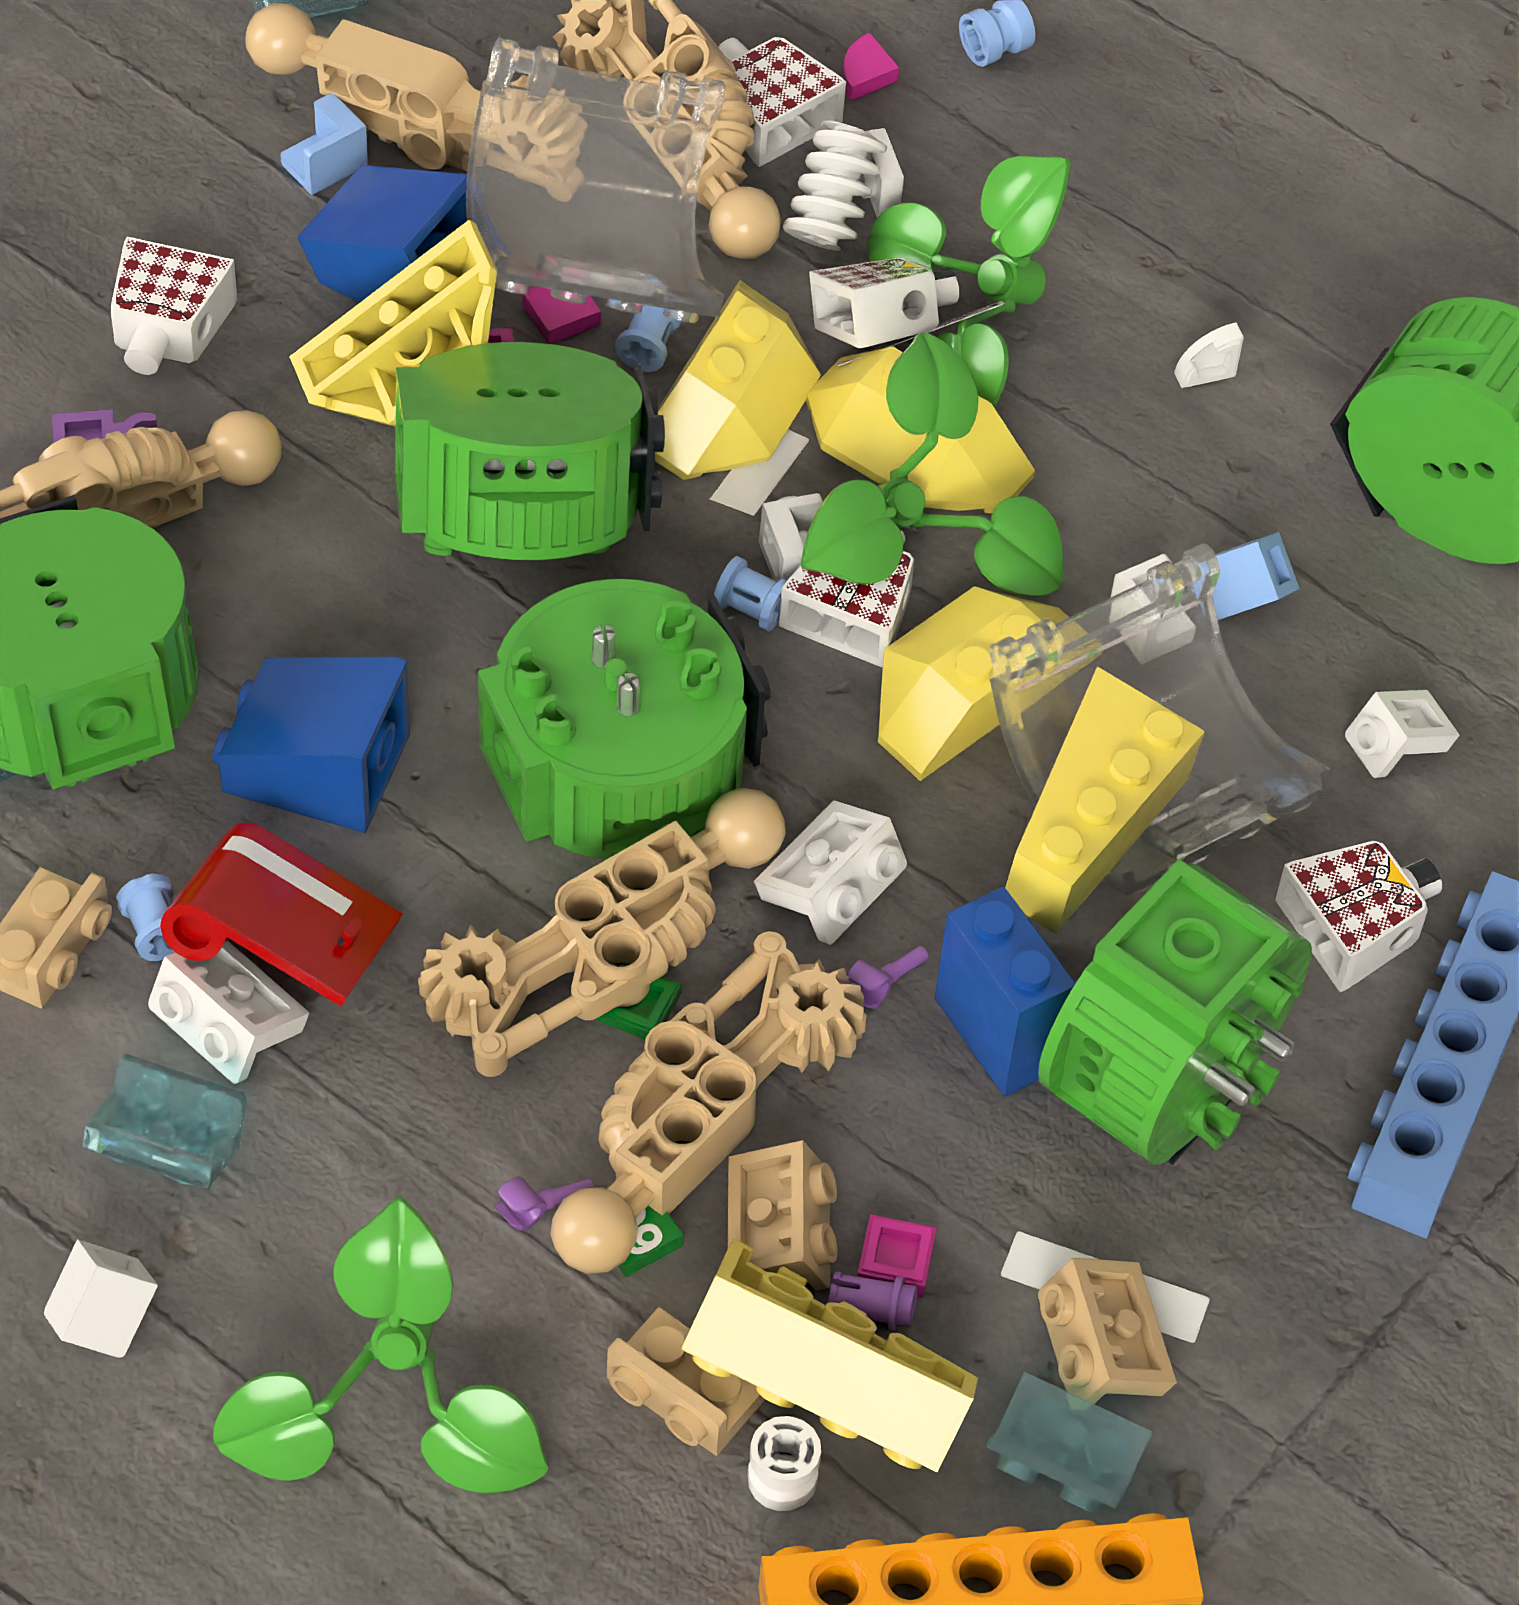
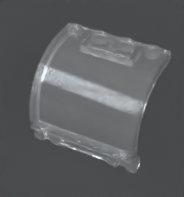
(592, 183)
(1170, 648)

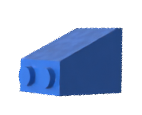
(381, 226)
(318, 736)
(1001, 987)

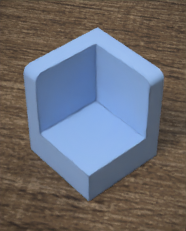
(333, 151)
(1253, 576)

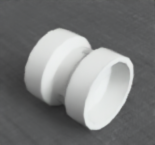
(781, 1479)

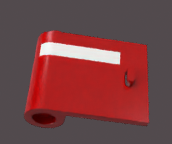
(280, 910)

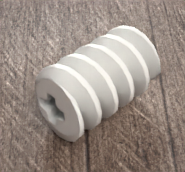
(833, 185)

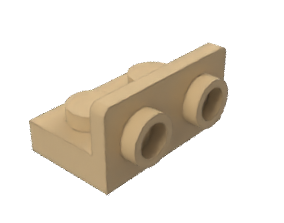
(48, 933)
(783, 1210)
(1105, 1330)
(667, 1380)

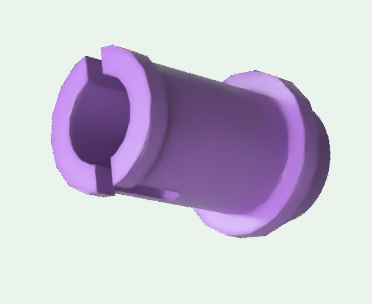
(878, 1299)

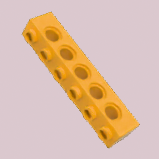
(1149, 1545)

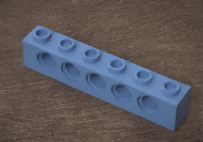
(1408, 1187)

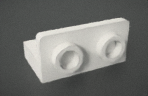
(835, 868)
(225, 1008)

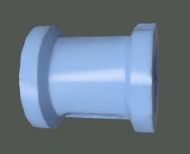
(646, 339)
(750, 593)
(145, 902)

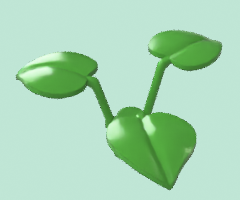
(1023, 206)
(858, 522)
(404, 1279)

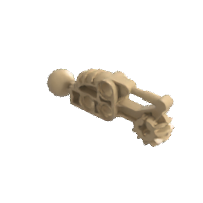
(613, 41)
(387, 82)
(147, 469)
(484, 981)
(800, 1021)

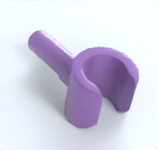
(876, 982)
(524, 1207)

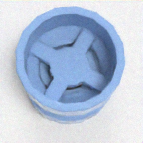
(998, 30)

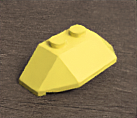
(422, 311)
(736, 389)
(859, 430)
(939, 675)

